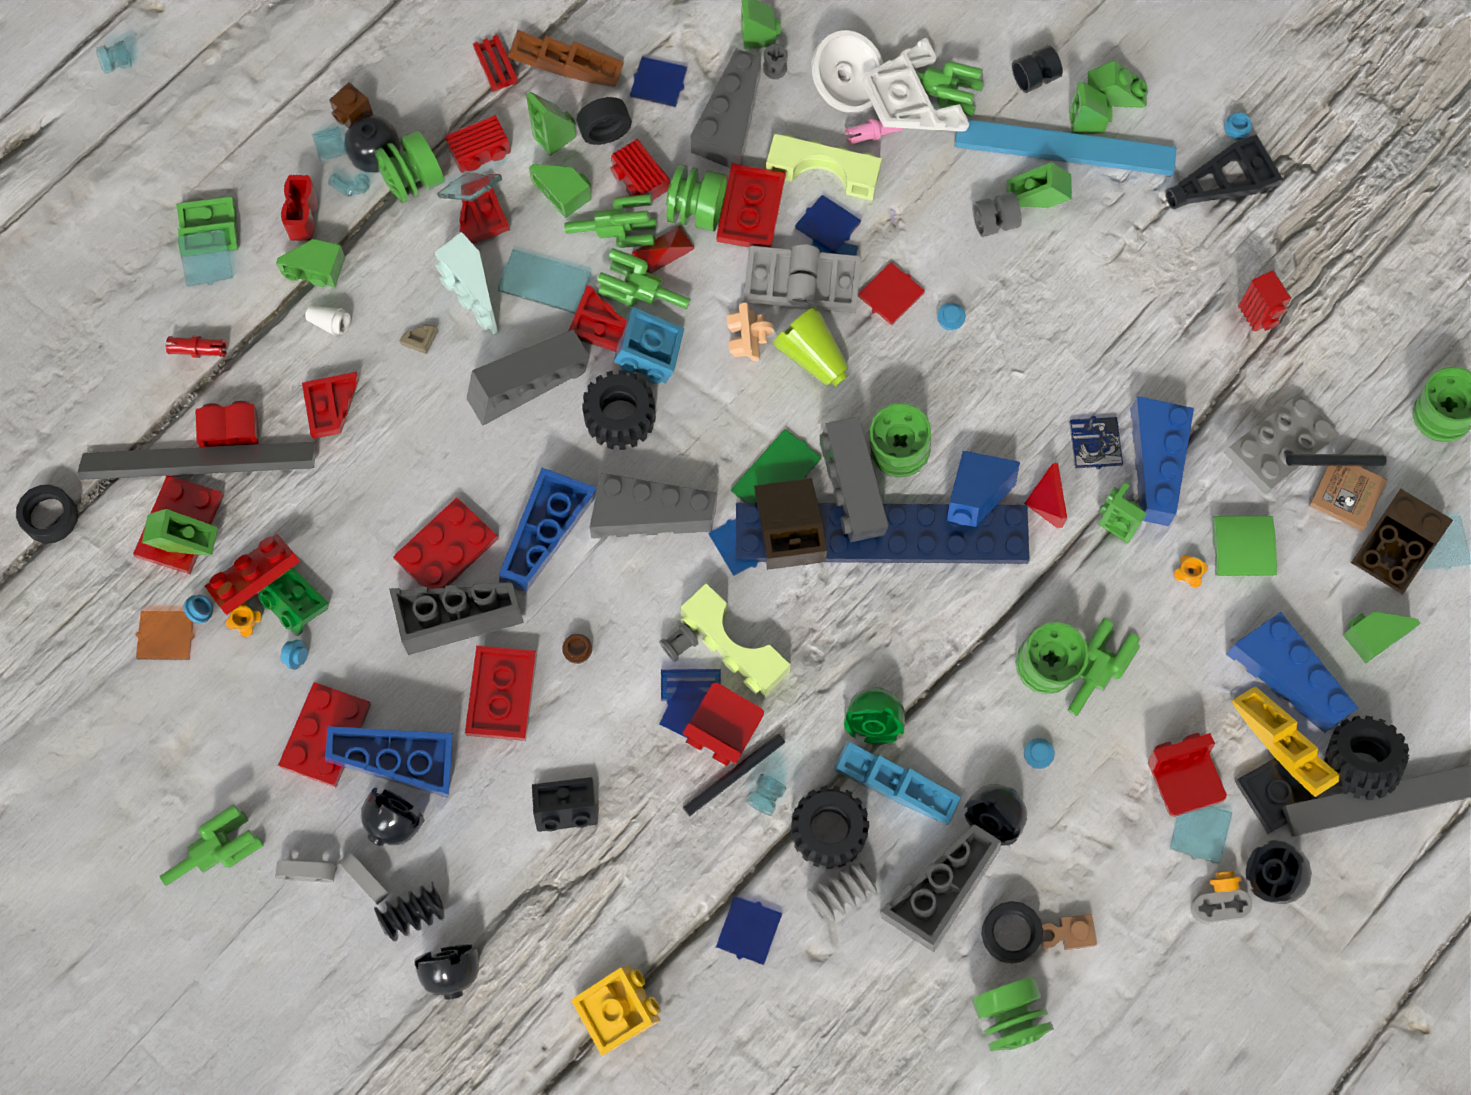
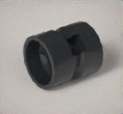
(1036, 69)

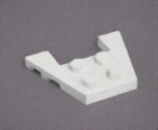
(901, 97)

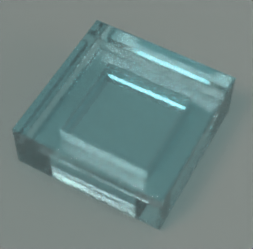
(329, 143)

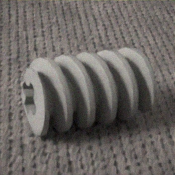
(841, 891)

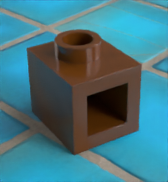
(349, 105)

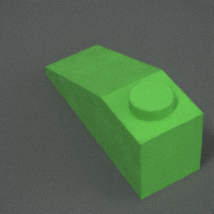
(549, 123)

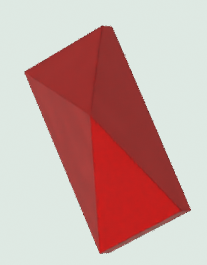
(666, 249)
(1048, 498)

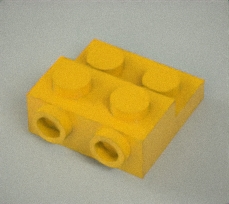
(617, 1009)

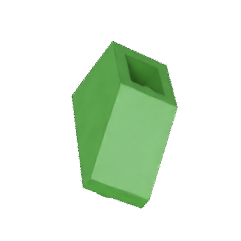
(1119, 85)
(314, 262)

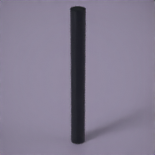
(1335, 460)
(733, 775)

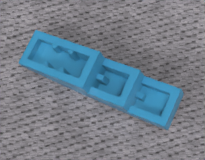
(897, 783)

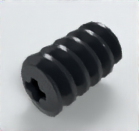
(410, 912)

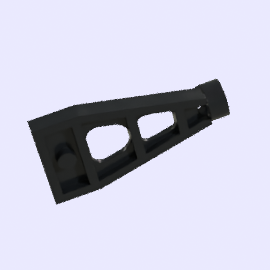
(1253, 161)

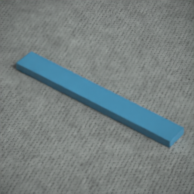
(1068, 147)

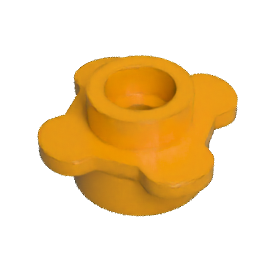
(1198, 567)
(236, 616)

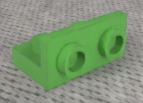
(1120, 515)

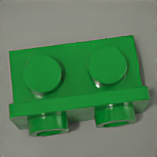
(293, 601)

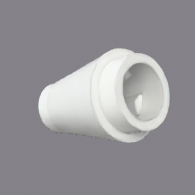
(330, 319)

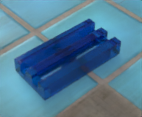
(687, 673)

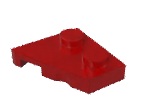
(482, 218)
(597, 321)
(329, 403)

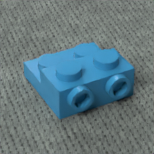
(649, 346)

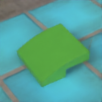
(209, 216)
(1244, 546)

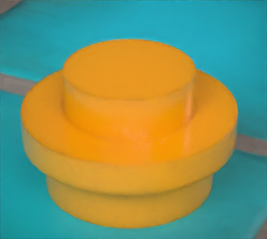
(1225, 881)

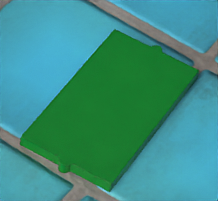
(782, 461)

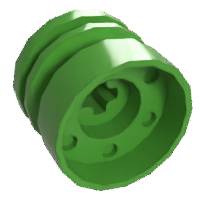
(409, 166)
(696, 198)
(1445, 405)
(900, 425)
(1063, 647)
(1012, 1014)

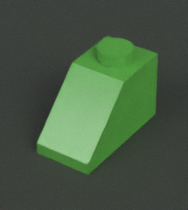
(758, 24)
(1089, 110)
(561, 186)
(1042, 186)
(179, 533)
(1377, 632)

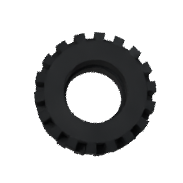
(618, 388)
(1374, 739)
(829, 801)

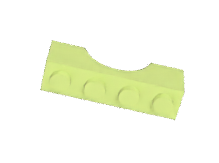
(856, 170)
(760, 667)

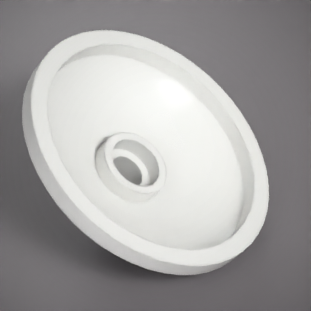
(852, 58)

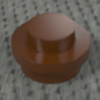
(577, 648)

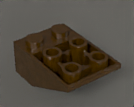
(790, 524)
(1402, 541)

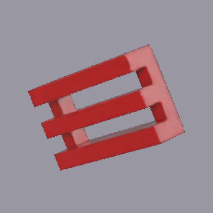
(488, 45)

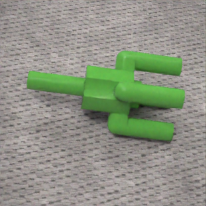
(946, 83)
(617, 222)
(637, 283)
(1103, 663)
(215, 845)

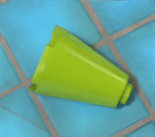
(813, 348)

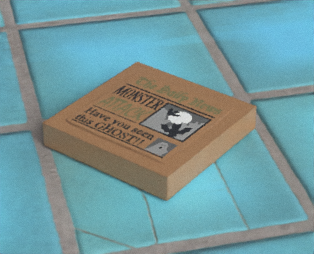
(1348, 494)

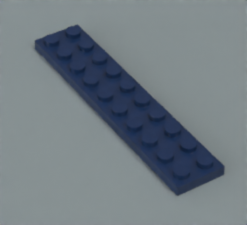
(914, 536)

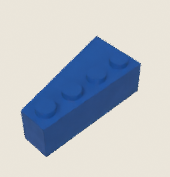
(1161, 447)
(545, 524)
(1294, 672)
(399, 756)

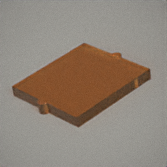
(164, 636)

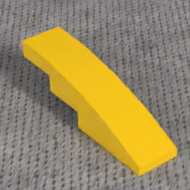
(1280, 736)

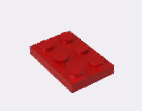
(750, 206)
(186, 499)
(445, 546)
(251, 573)
(501, 693)
(307, 742)

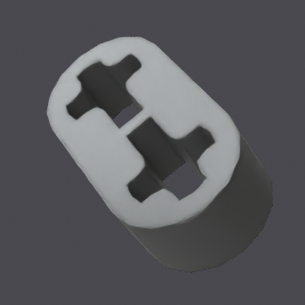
(305, 871)
(364, 878)
(1220, 899)

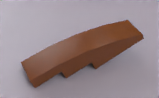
(565, 60)

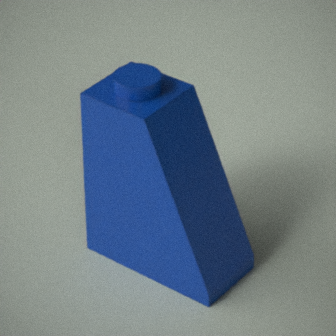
(980, 486)

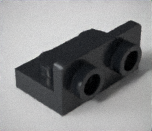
(564, 804)

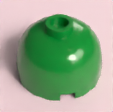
(875, 715)

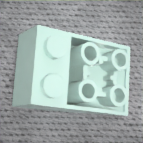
(464, 273)

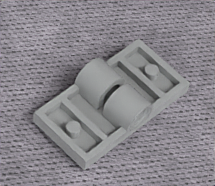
(802, 278)
(1289, 430)

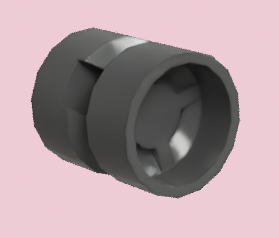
(997, 214)

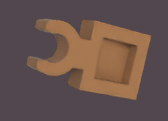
(1074, 931)

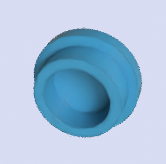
(1238, 126)
(951, 316)
(198, 608)
(294, 654)
(1039, 753)

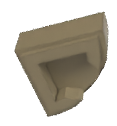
(420, 338)

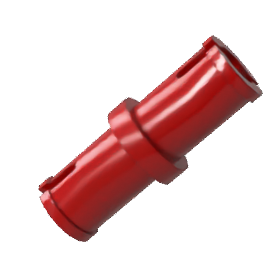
(196, 346)

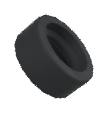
(593, 124)
(32, 499)
(1030, 917)

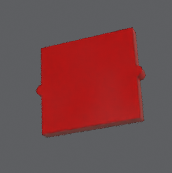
(891, 293)

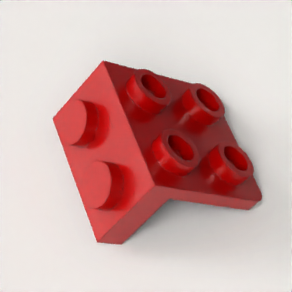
(723, 724)
(1187, 774)

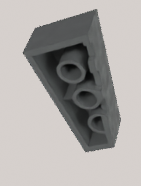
(728, 114)
(525, 375)
(853, 479)
(649, 508)
(453, 613)
(938, 895)

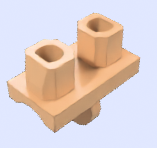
(753, 331)

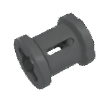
(772, 60)
(678, 642)

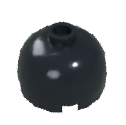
(365, 137)
(997, 812)
(389, 819)
(1278, 872)
(449, 970)

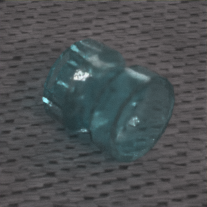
(119, 55)
(766, 793)

